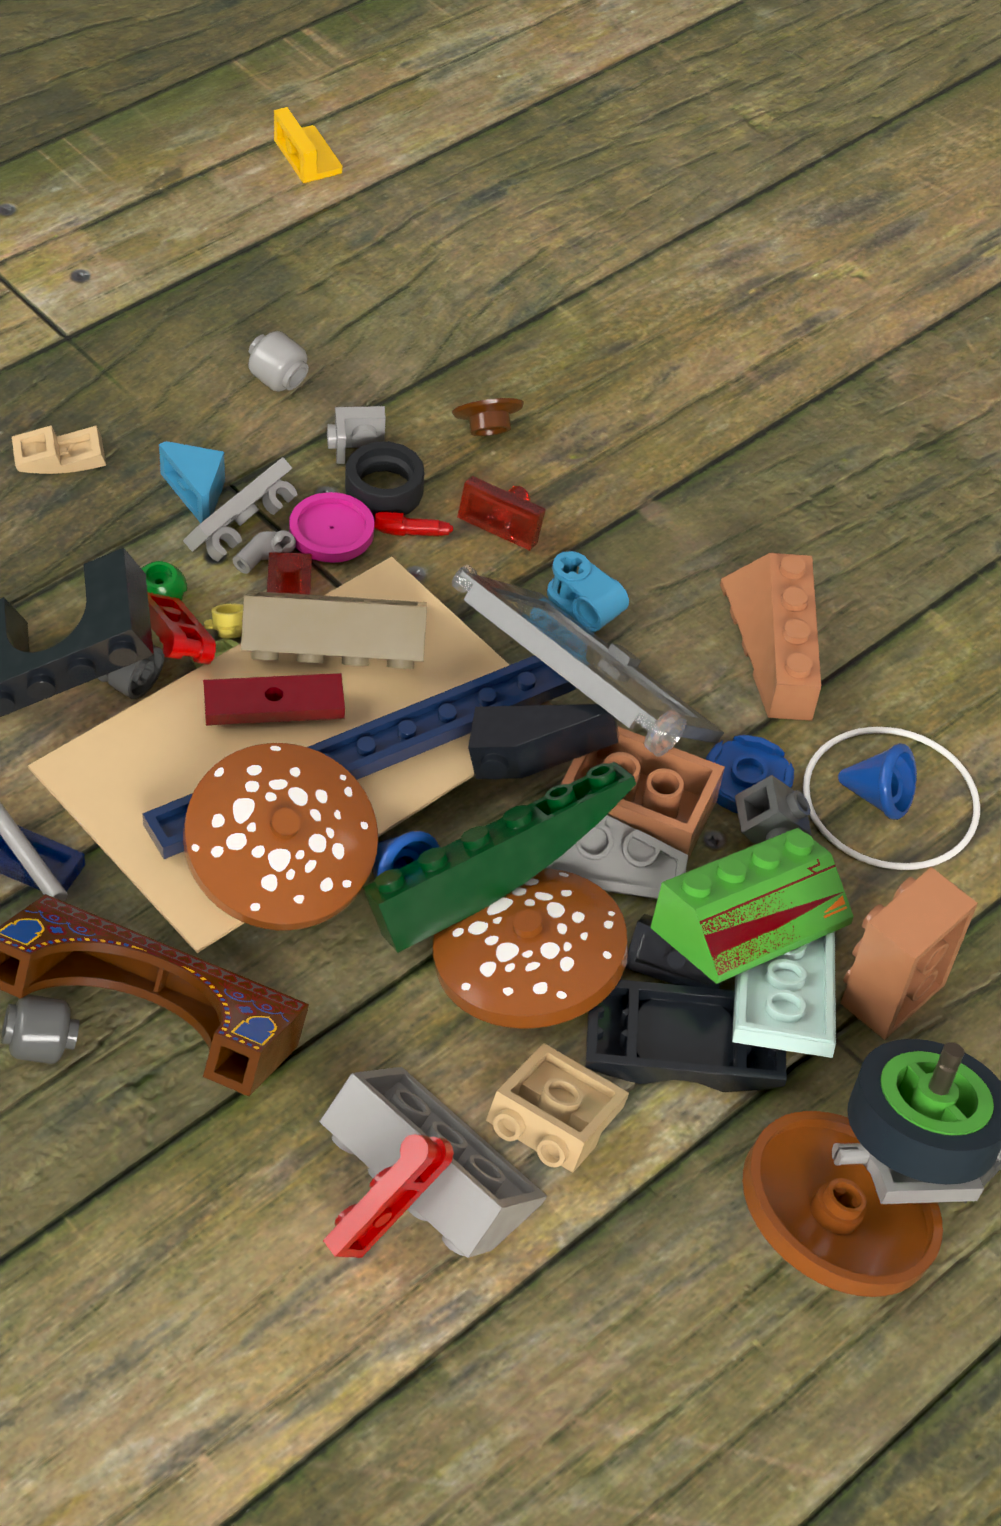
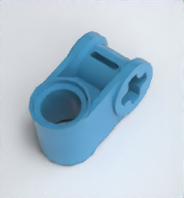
(586, 596)

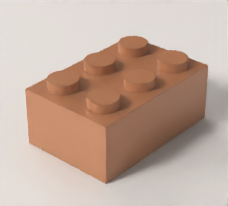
(670, 792)
(906, 951)

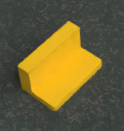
(304, 148)

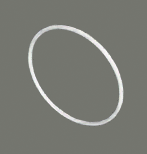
(884, 864)

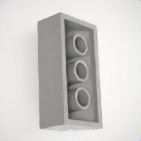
(473, 1199)

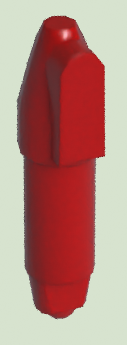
(400, 525)

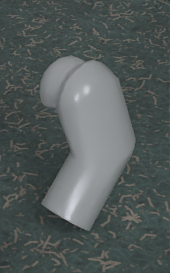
(259, 547)

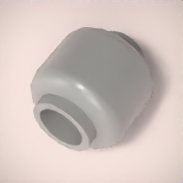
(278, 361)

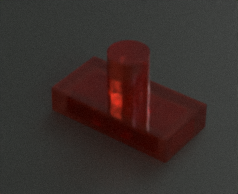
(502, 512)
(289, 573)

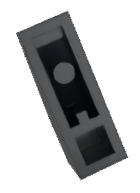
(533, 738)

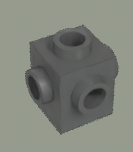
(771, 810)

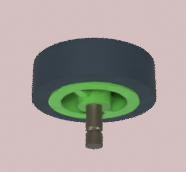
(927, 1111)

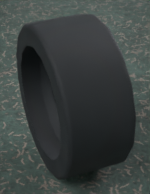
(382, 458)

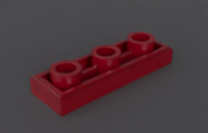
(273, 699)

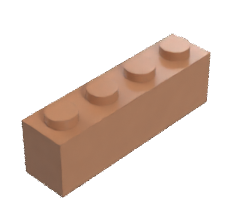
(779, 631)

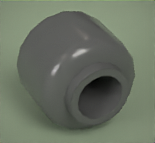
(39, 1029)

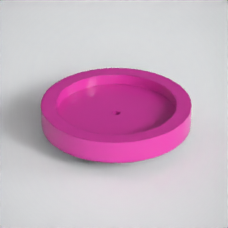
(332, 527)

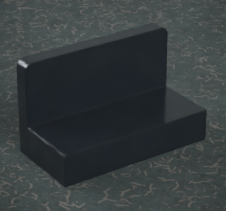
(658, 959)

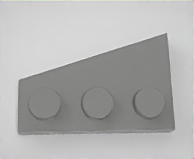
(622, 859)

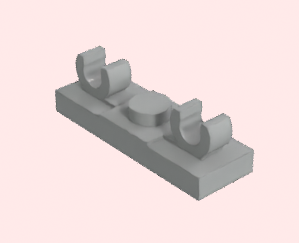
(241, 509)

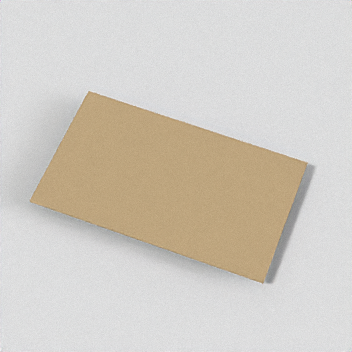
(165, 748)

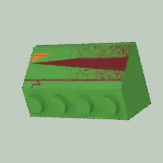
(752, 905)

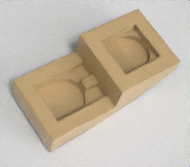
(46, 453)

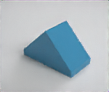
(194, 475)

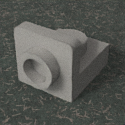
(355, 428)

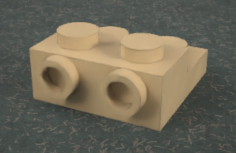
(555, 1108)

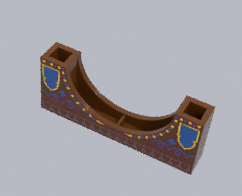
(242, 1021)

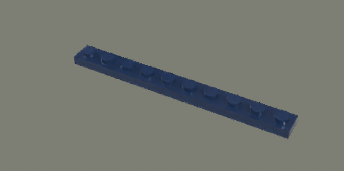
(400, 733)

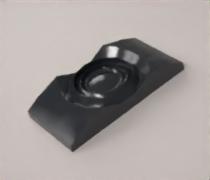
(676, 1034)

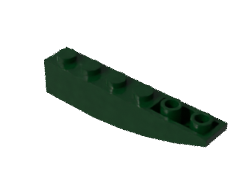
(491, 859)

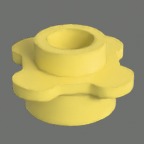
(226, 620)

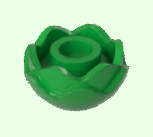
(165, 579)

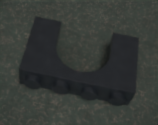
(107, 638)

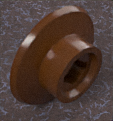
(489, 415)

